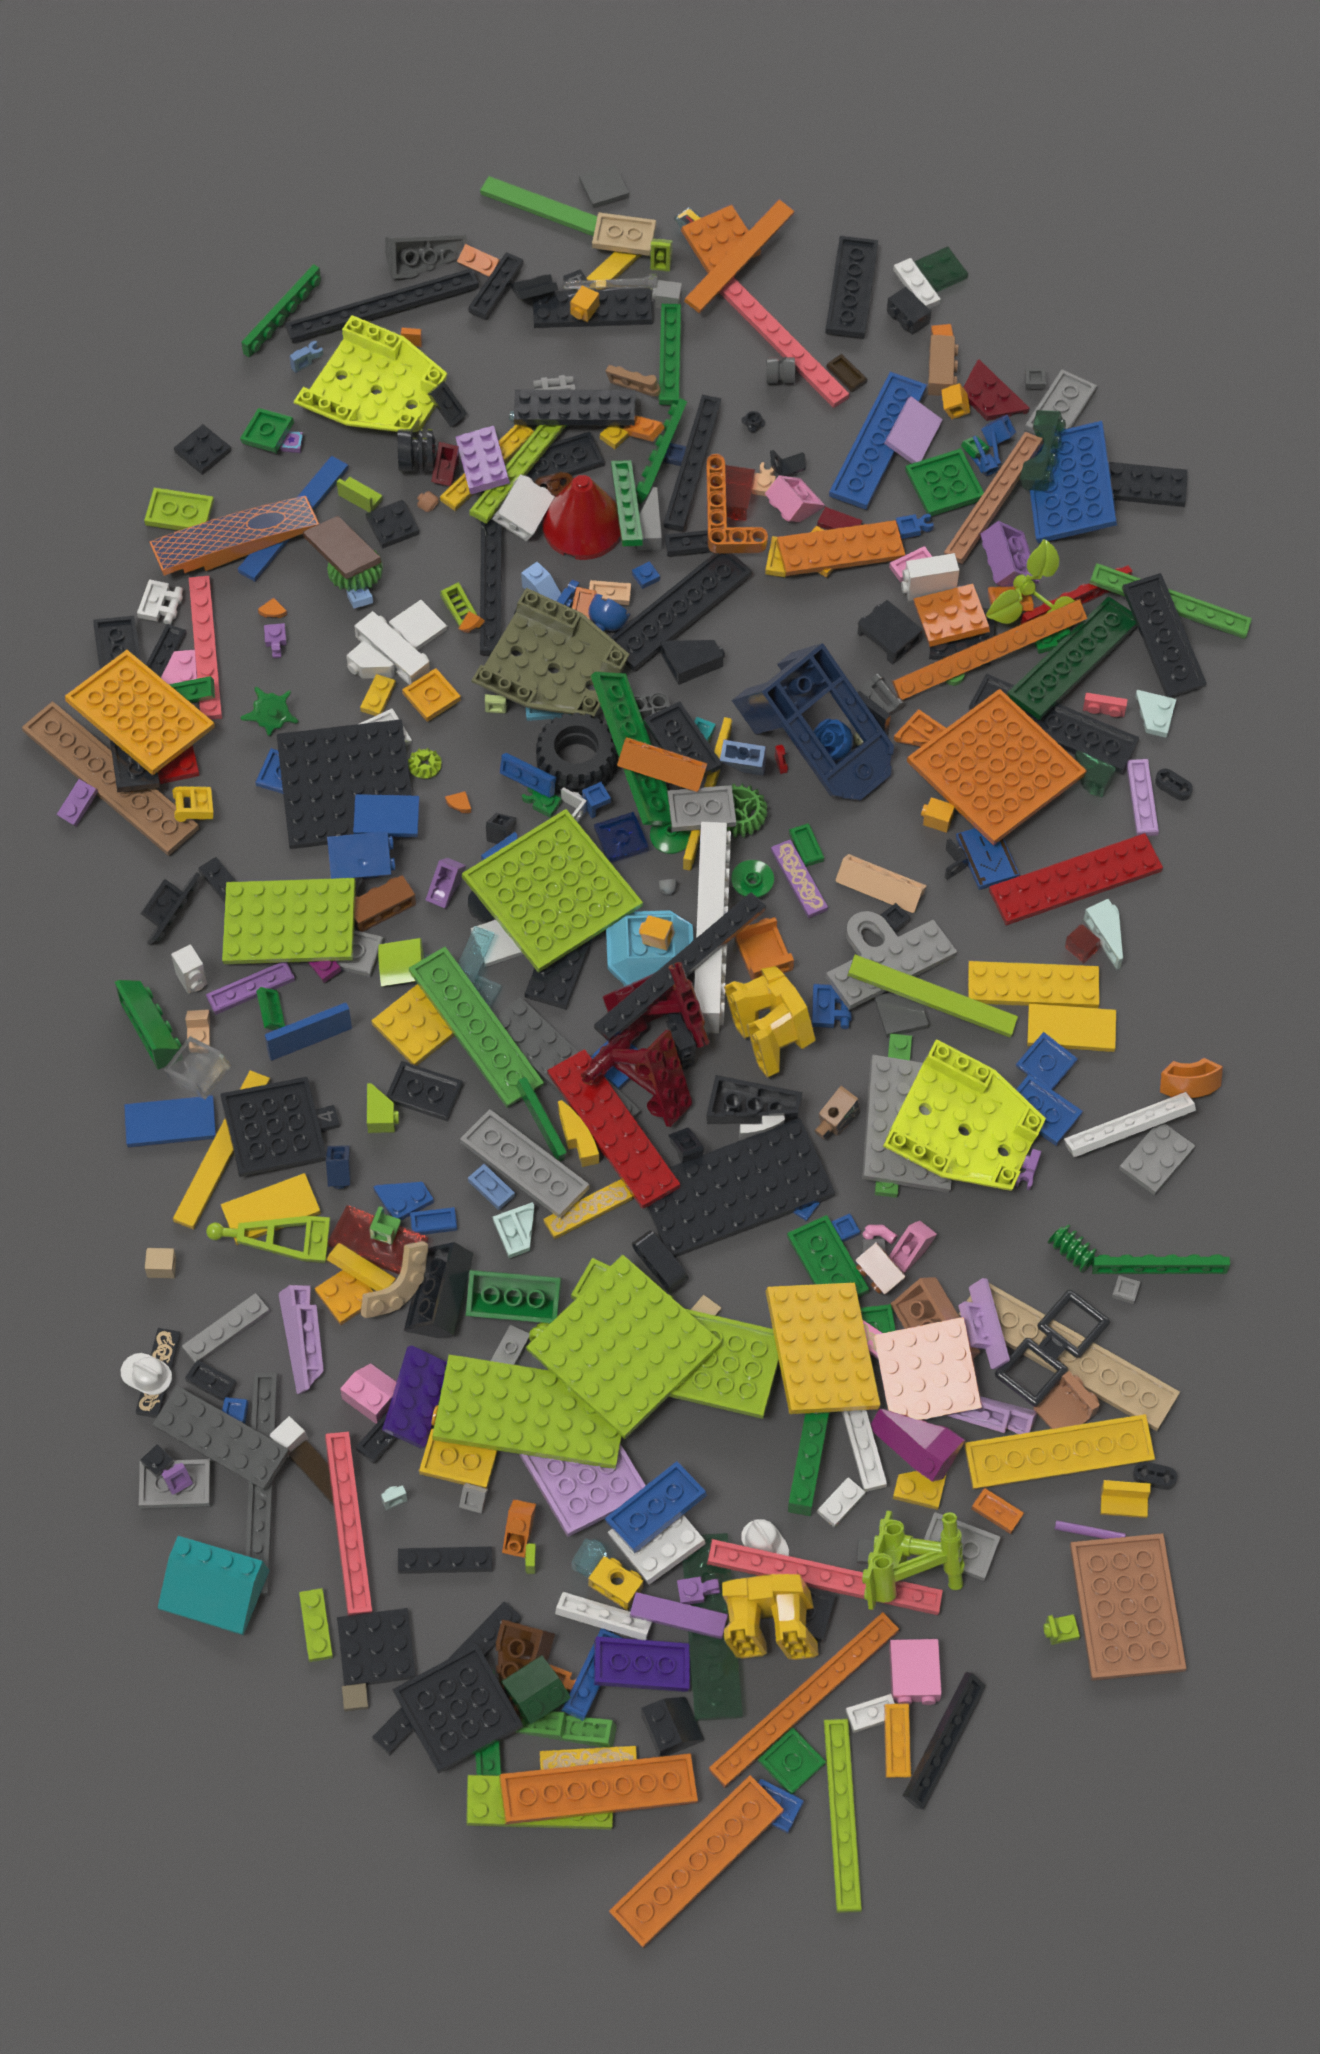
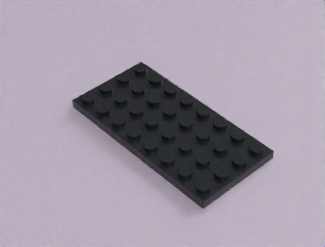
(740, 1188)

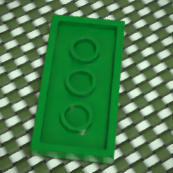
(825, 1255)

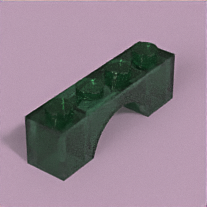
(1038, 471)

